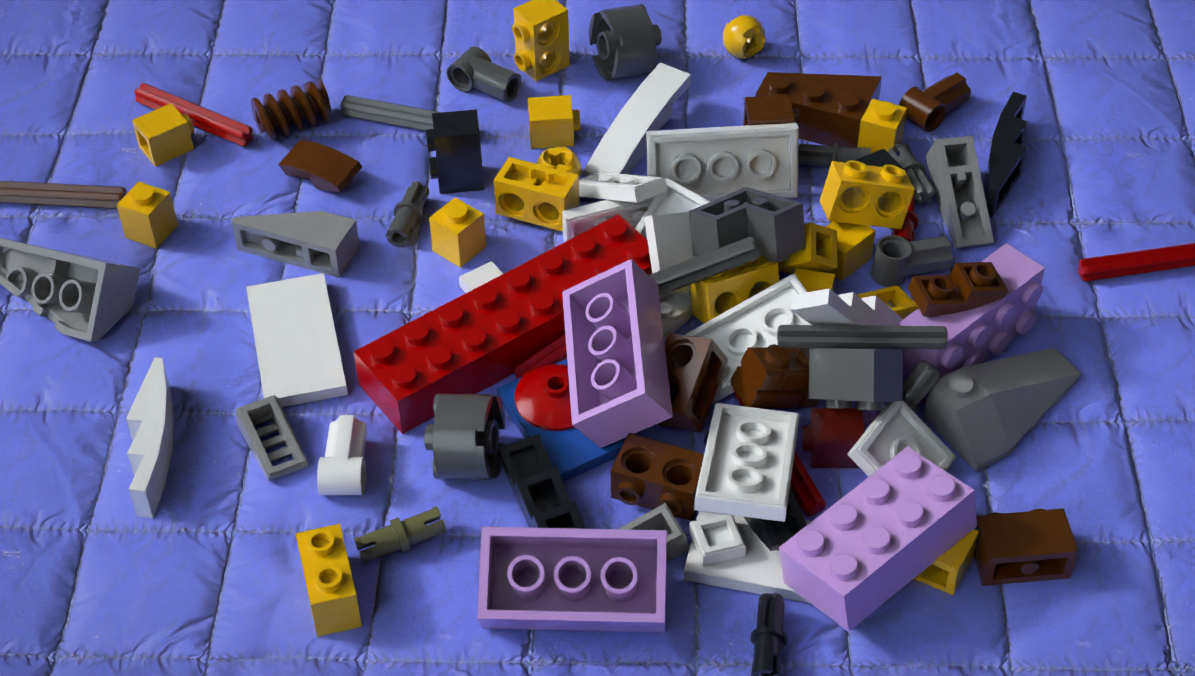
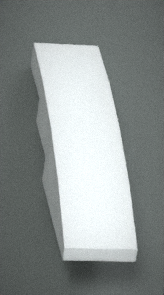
(645, 111)
(828, 308)
(152, 437)

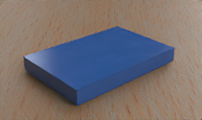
(566, 449)

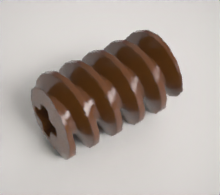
(292, 108)

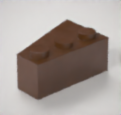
(826, 103)

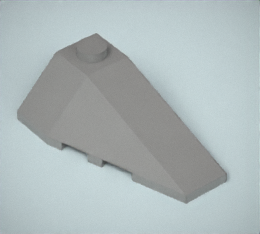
(70, 289)
(995, 403)

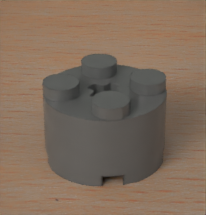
(624, 42)
(465, 436)

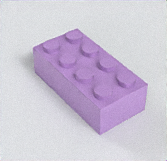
(987, 329)
(616, 354)
(878, 538)
(572, 579)

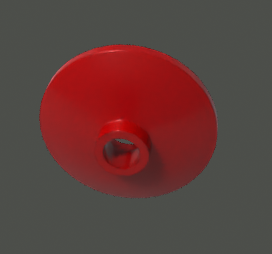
(540, 403)

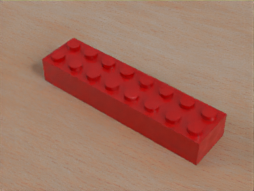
(488, 328)

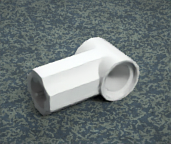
(344, 464)

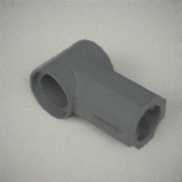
(477, 71)
(899, 258)

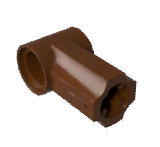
(929, 106)

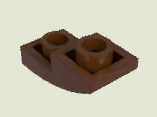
(321, 164)
(964, 289)

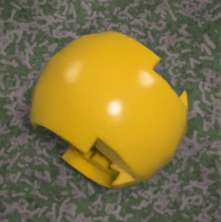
(743, 36)
(560, 158)

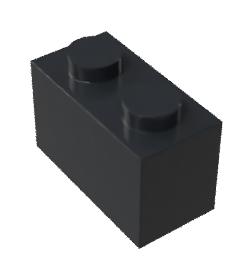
(457, 150)

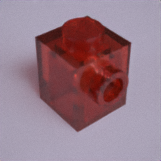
(831, 436)

